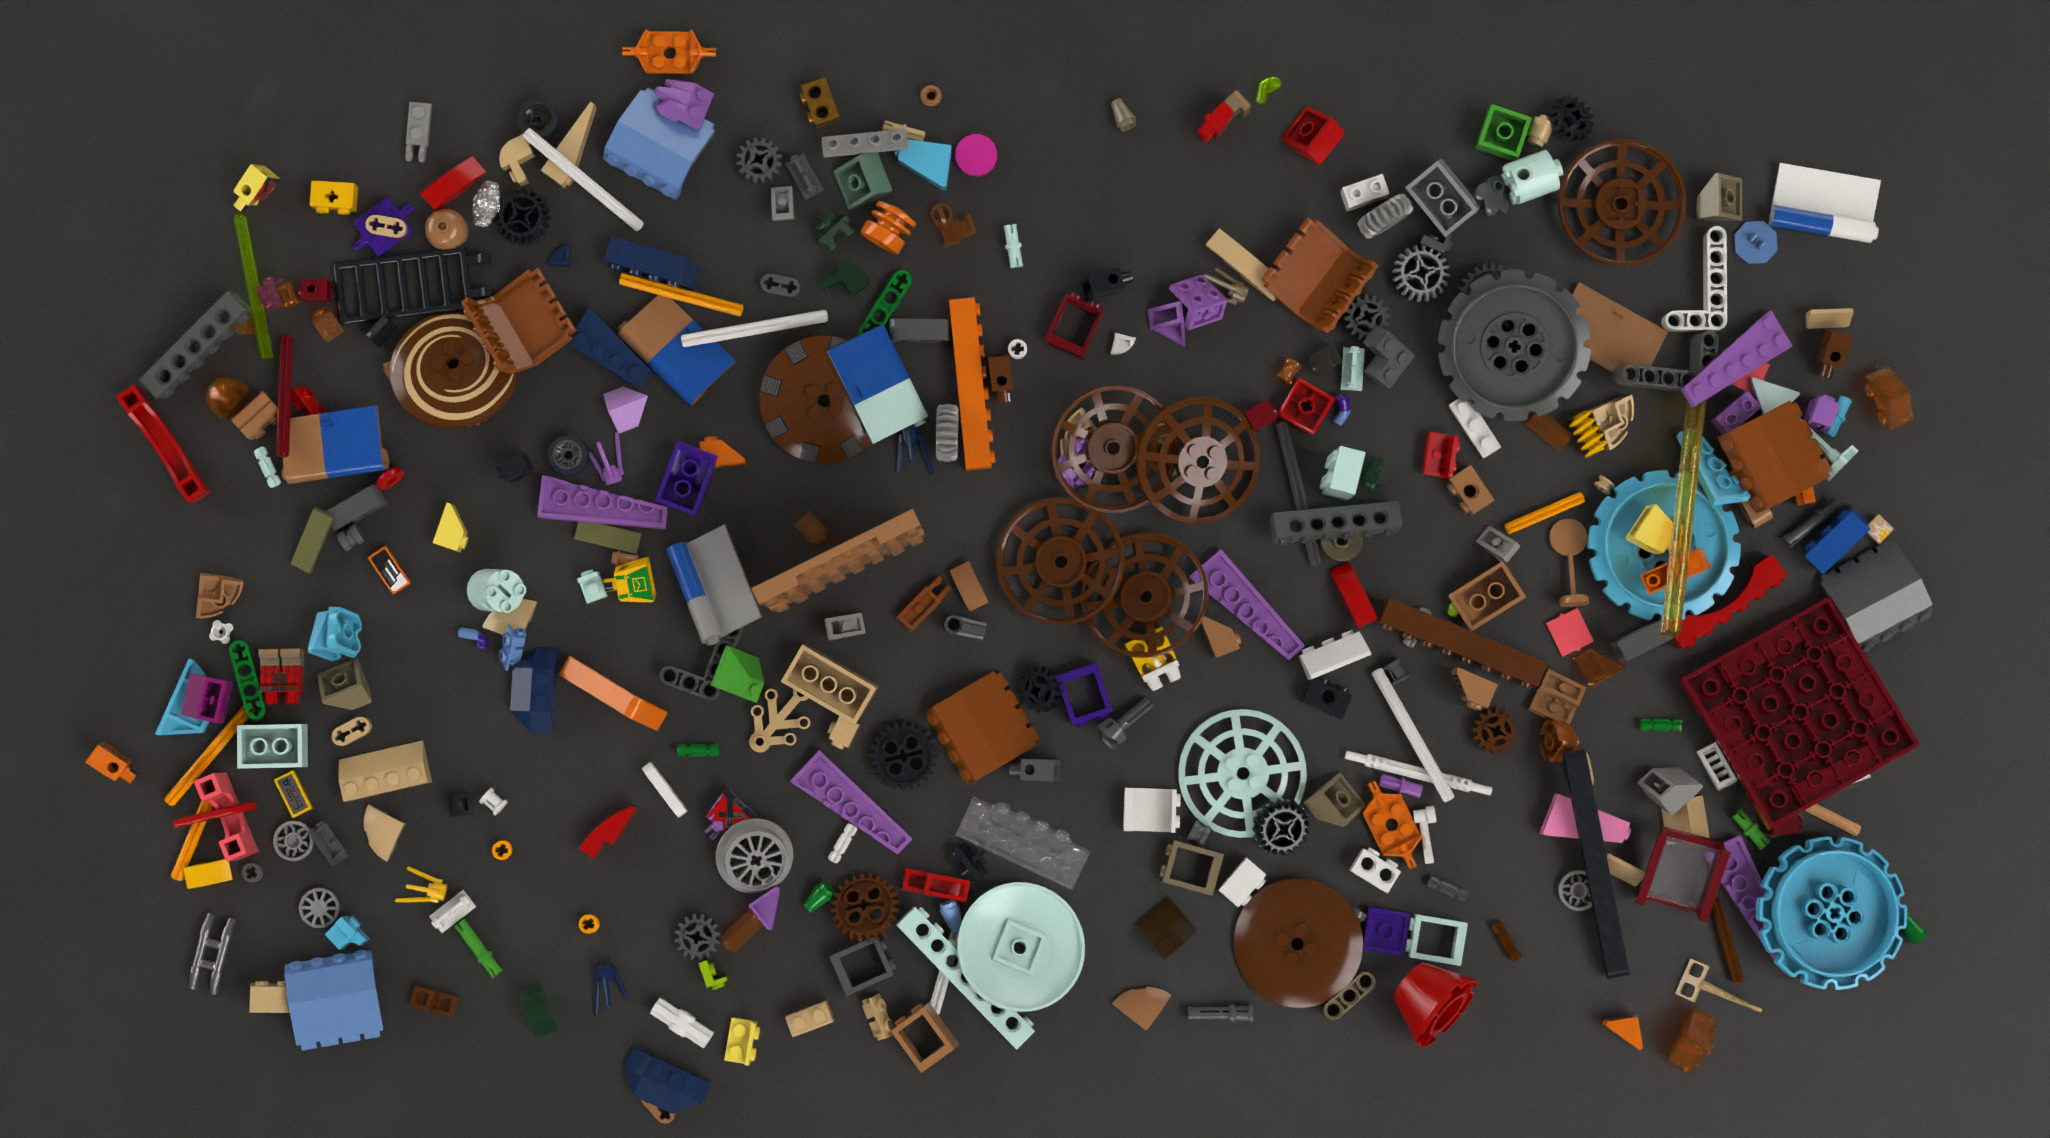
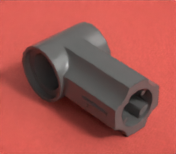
(967, 627)

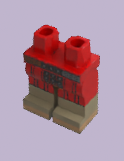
(1222, 115)
(281, 673)

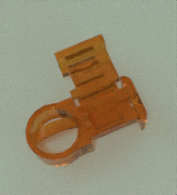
(955, 229)

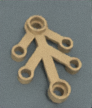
(776, 721)

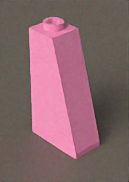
(1561, 822)

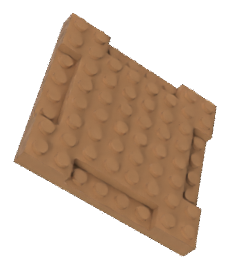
(837, 562)

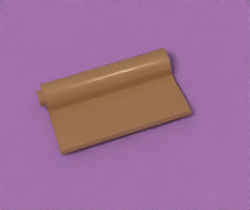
(1617, 333)

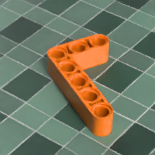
(612, 694)

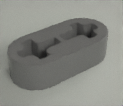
(781, 280)

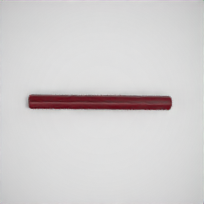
(284, 396)

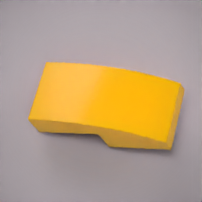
(207, 873)

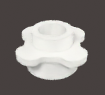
(217, 626)

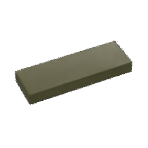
(608, 536)
(312, 540)

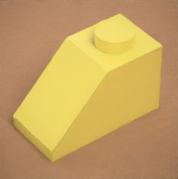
(451, 530)

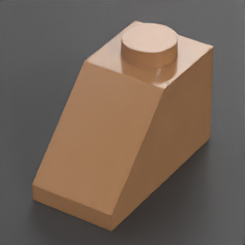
(1220, 637)

